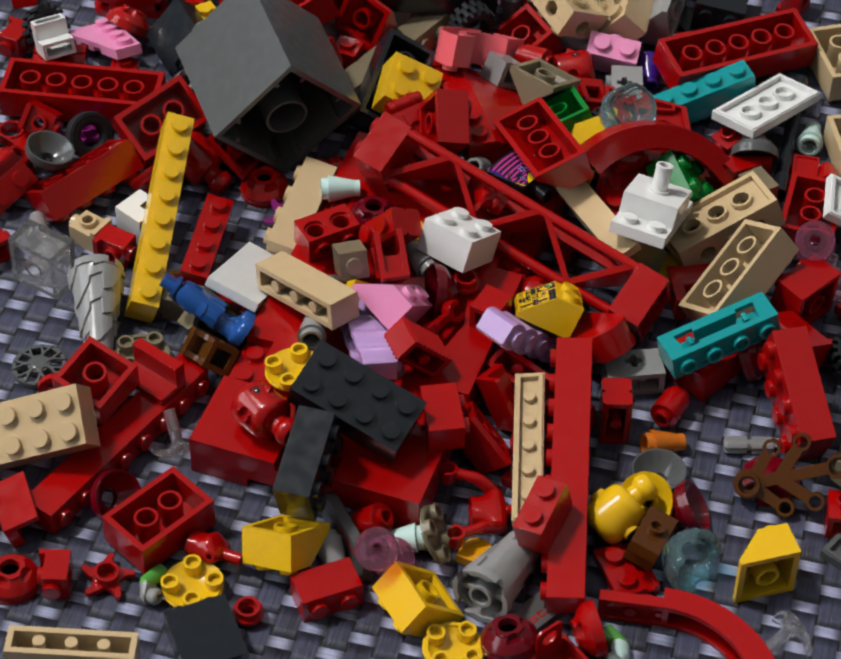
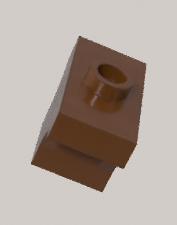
(210, 351)
(650, 538)

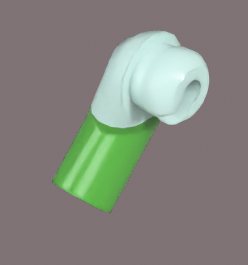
(618, 643)

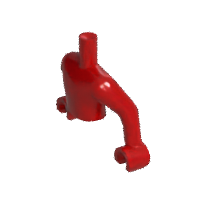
(486, 512)

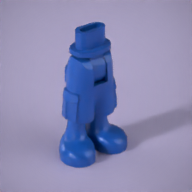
(209, 309)

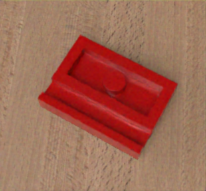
(14, 179)
(622, 573)

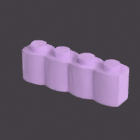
(516, 334)
(367, 343)

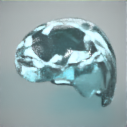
(627, 104)
(690, 557)

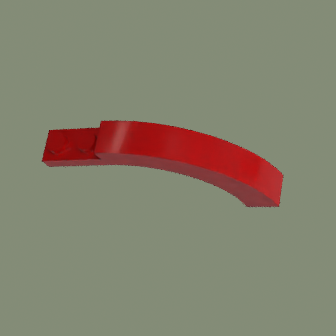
(634, 136)
(687, 614)

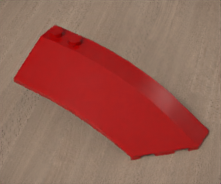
(487, 105)

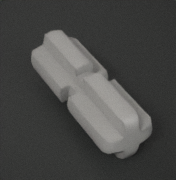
(741, 444)

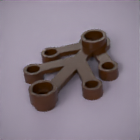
(784, 476)

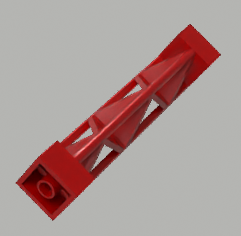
(385, 160)

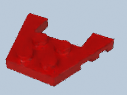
(666, 112)

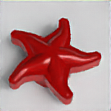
(106, 577)

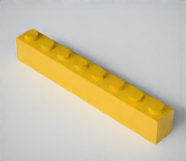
(159, 217)

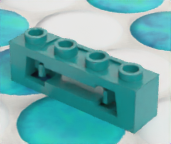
(718, 335)

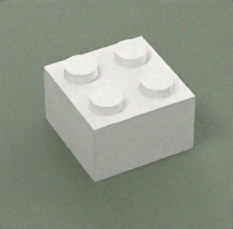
(459, 239)

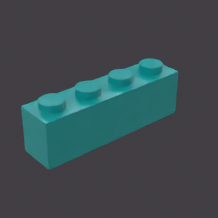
(710, 90)

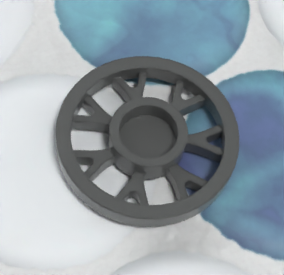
(37, 365)

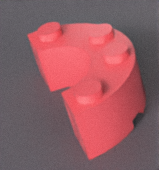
(465, 46)

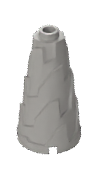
(97, 296)
(494, 579)

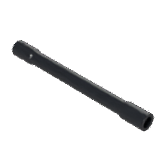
(787, 148)

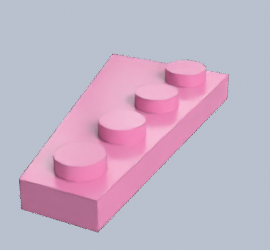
(108, 39)

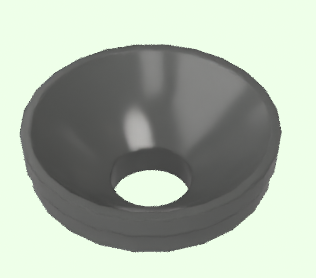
(51, 146)
(756, 147)
(663, 463)

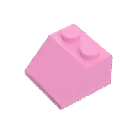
(394, 301)

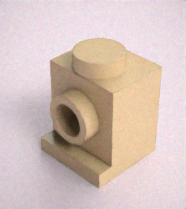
(86, 227)

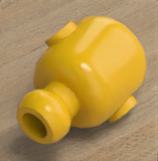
(618, 510)

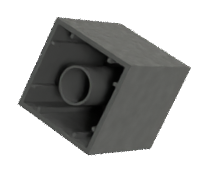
(267, 79)

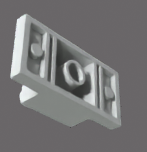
(652, 208)

